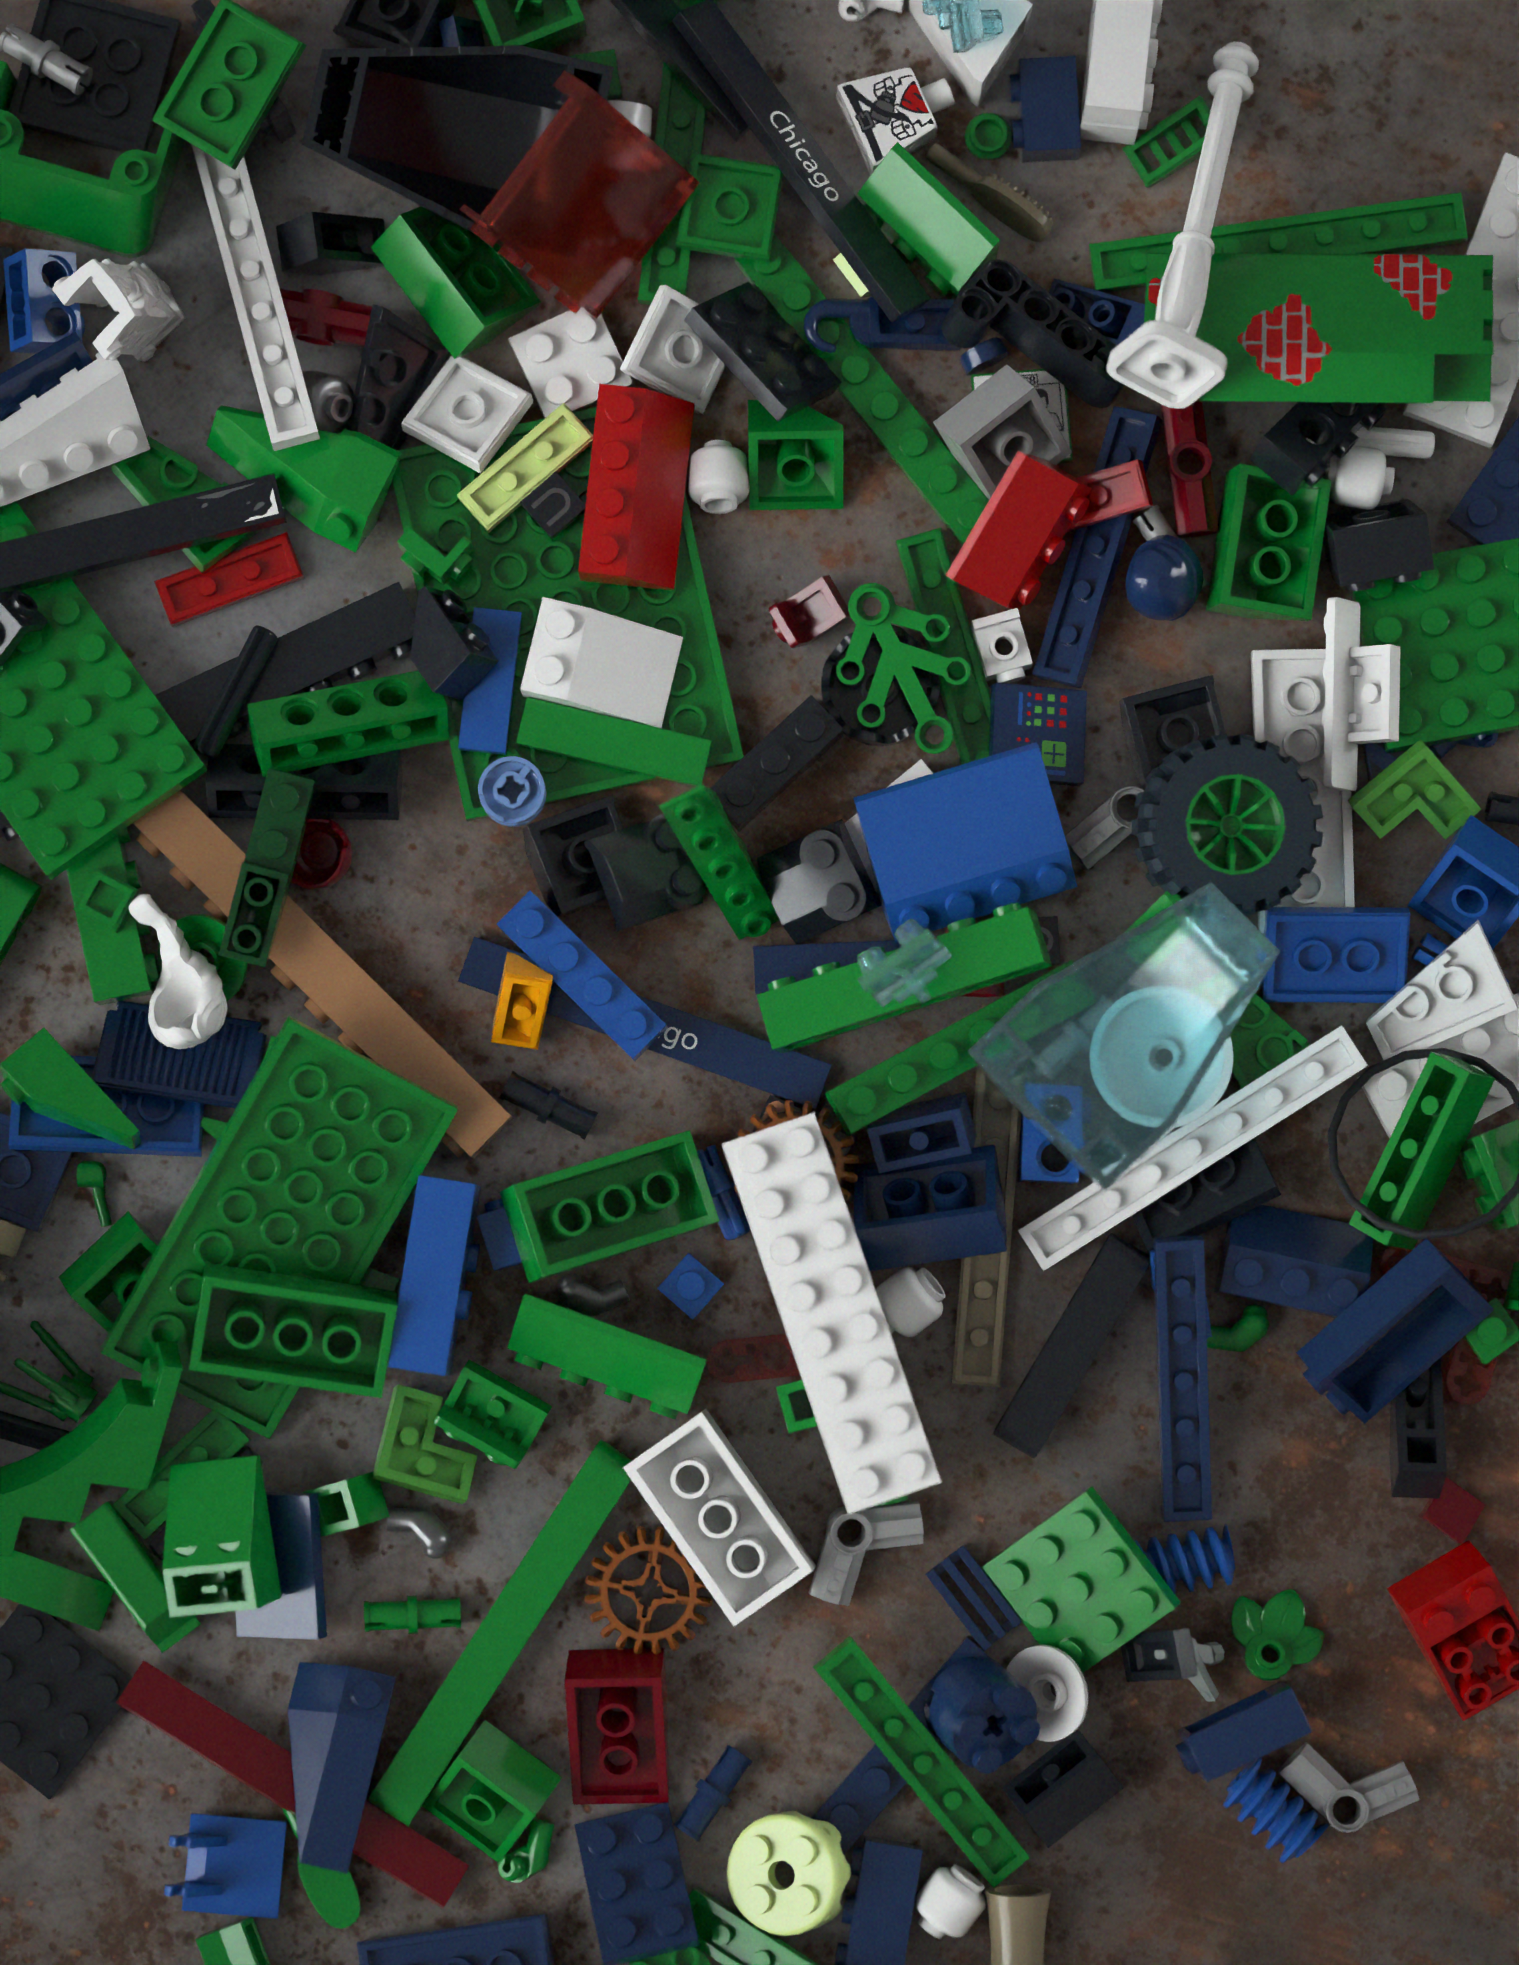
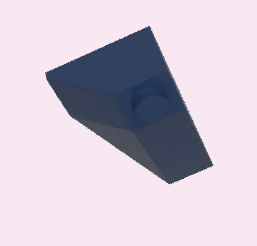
(334, 1742)

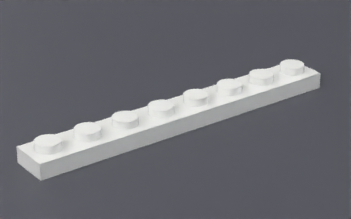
(258, 302)
(1195, 1147)

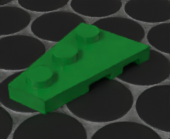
(166, 475)
(1262, 1042)

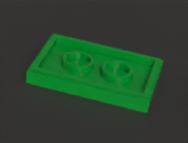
(229, 82)

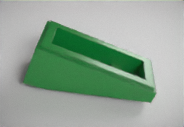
(1182, 117)

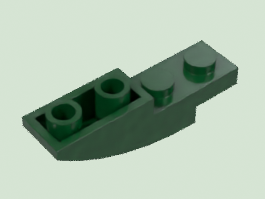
(267, 867)

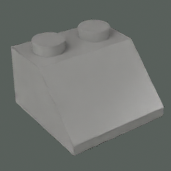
(997, 423)

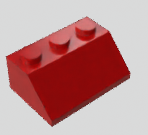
(1020, 531)

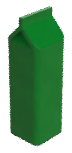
(132, 1574)

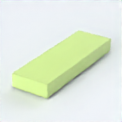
(525, 467)

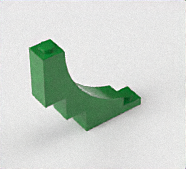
(108, 1448)

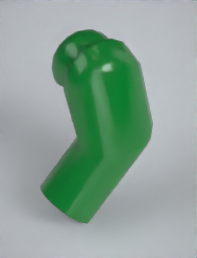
(1243, 1333)
(531, 1857)

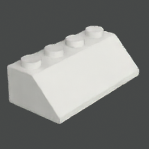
(720, 1517)

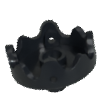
(843, 700)

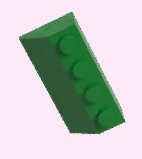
(605, 1354)

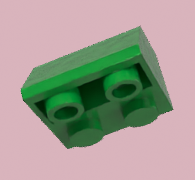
(1494, 1166)

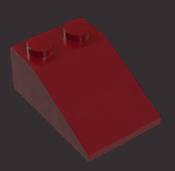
(617, 1726)

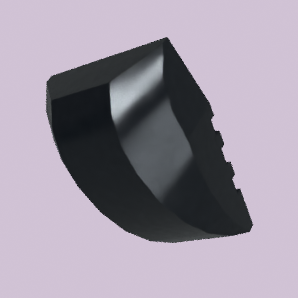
(439, 119)

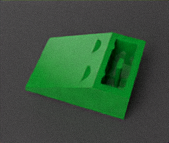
(218, 1538)

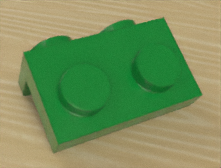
(492, 1415)

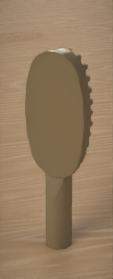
(996, 197)

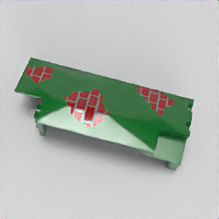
(1345, 326)

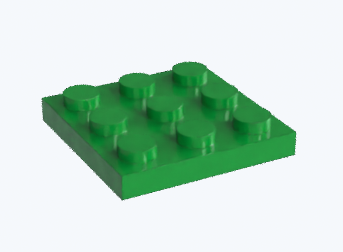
(1081, 1582)

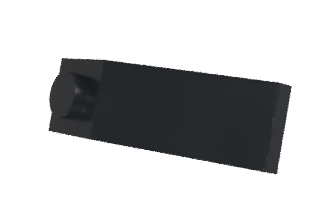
(1418, 1437)

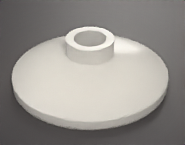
(1038, 1669)

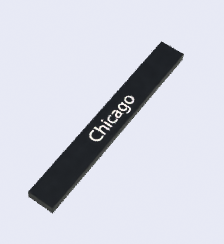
(801, 159)

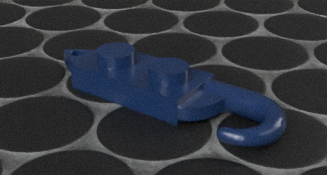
(873, 328)

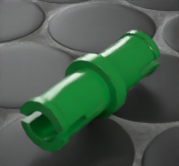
(412, 1614)

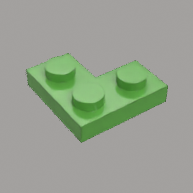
(1414, 783)
(408, 1452)

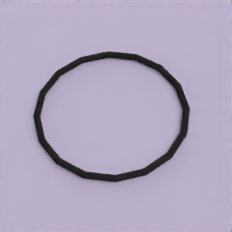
(1343, 1185)

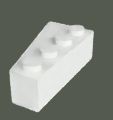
(69, 431)

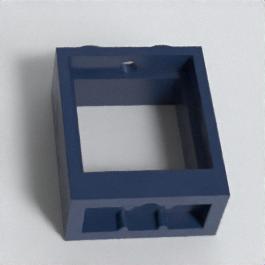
(1242, 1732)

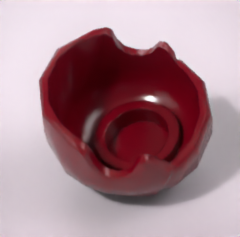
(322, 855)

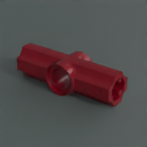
(326, 318)
(1194, 493)

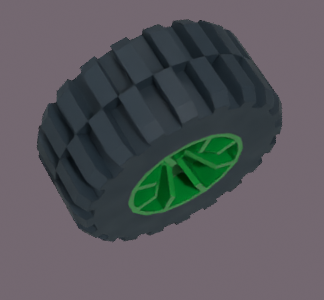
(1229, 818)

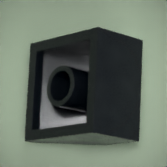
(1377, 544)

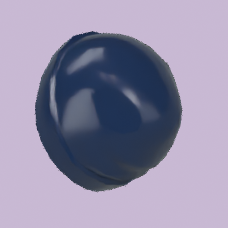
(1164, 578)

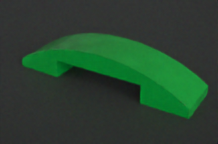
(54, 1590)

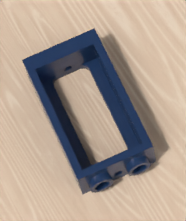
(1405, 1349)

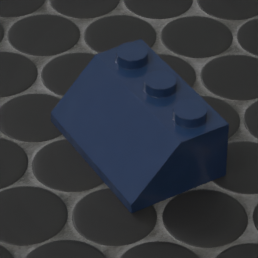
(930, 1211)
(1294, 1261)

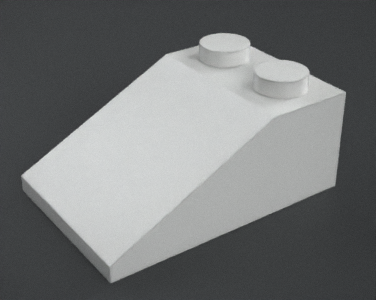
(600, 663)

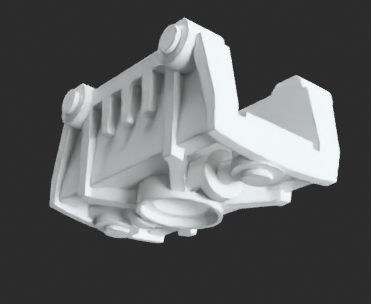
(134, 290)

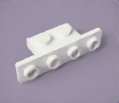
(1359, 694)

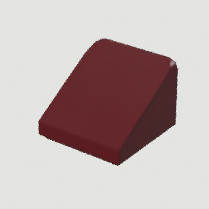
(1453, 1512)

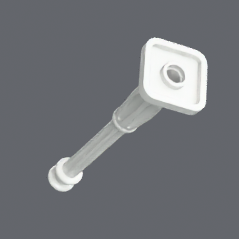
(1163, 354)

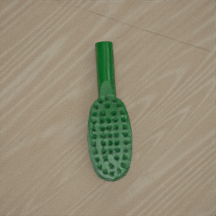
(329, 1891)

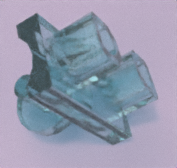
(966, 22)
(906, 969)

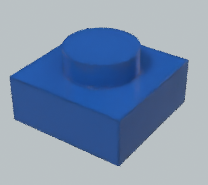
(690, 1286)

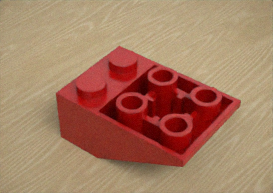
(1462, 1627)

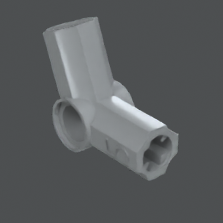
(1100, 830)
(841, 1561)
(1323, 1785)

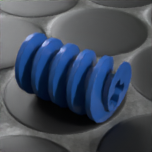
(1193, 1558)
(1272, 1811)

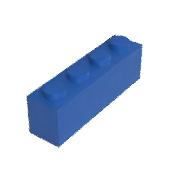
(582, 975)

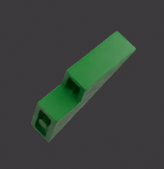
(721, 860)

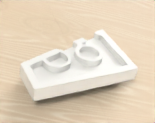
(1445, 998)

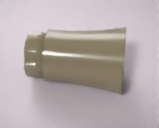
(1017, 1923)

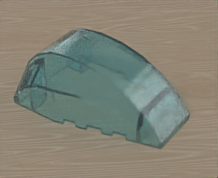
(1128, 1032)

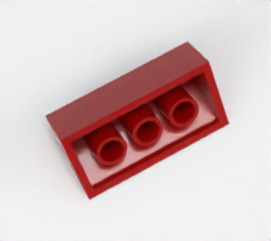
(636, 488)

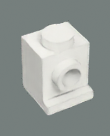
(990, 630)

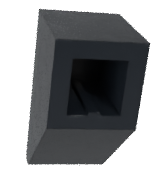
(447, 645)

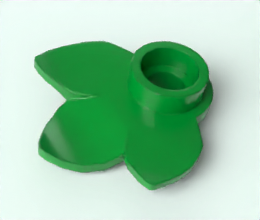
(1275, 1627)

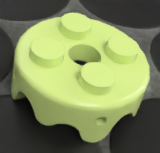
(818, 1866)

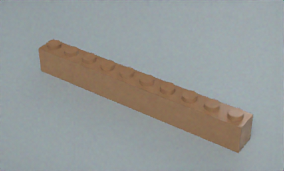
(325, 974)

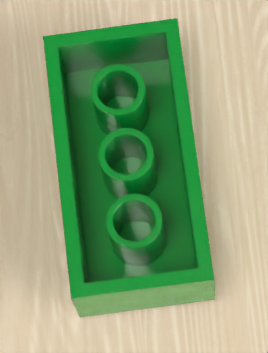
(609, 1206)
(293, 1330)

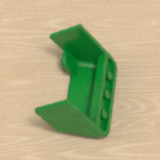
(97, 212)

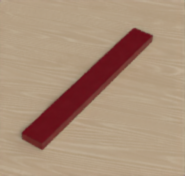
(269, 1772)

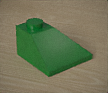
(794, 460)

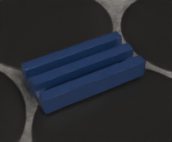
(998, 1630)

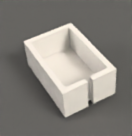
(1119, 69)

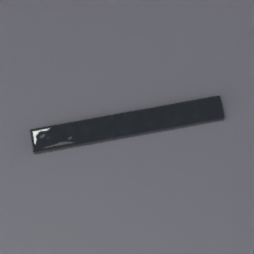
(140, 533)

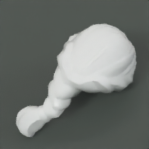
(189, 992)

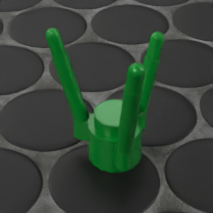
(70, 1395)

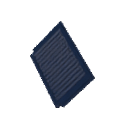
(205, 1074)

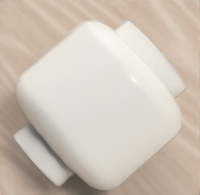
(718, 477)
(1360, 478)
(910, 1300)
(950, 1902)

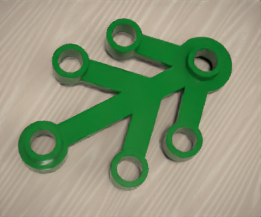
(898, 660)

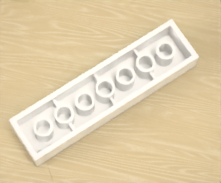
(831, 1313)

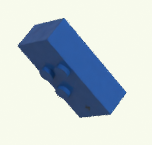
(435, 1276)

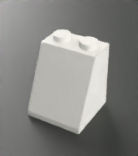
(981, 65)

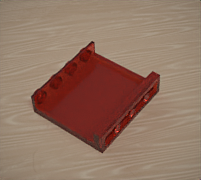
(584, 201)

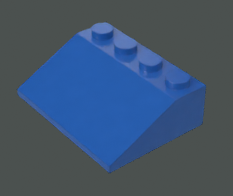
(966, 840)

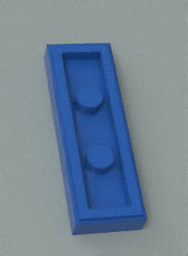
(489, 704)

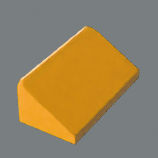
(521, 1003)

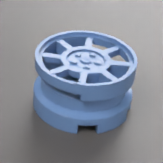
(512, 791)

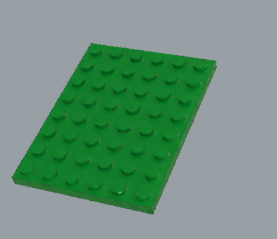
(522, 565)

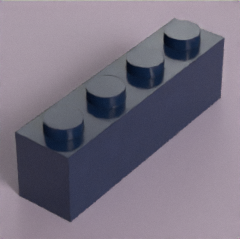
(881, 1904)

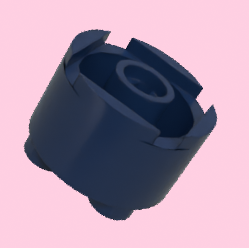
(982, 1713)

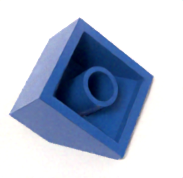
(1472, 883)

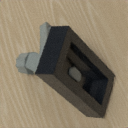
(1171, 1656)

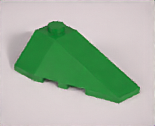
(326, 483)

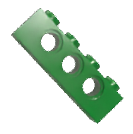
(347, 722)

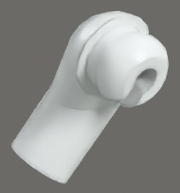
(858, 9)

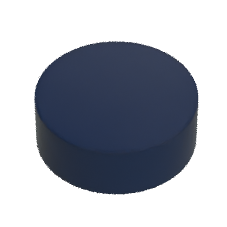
(983, 355)

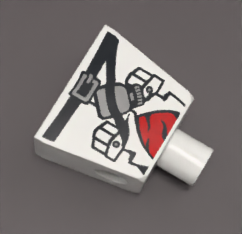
(890, 111)

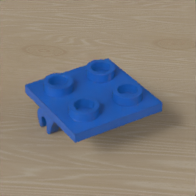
(232, 1865)

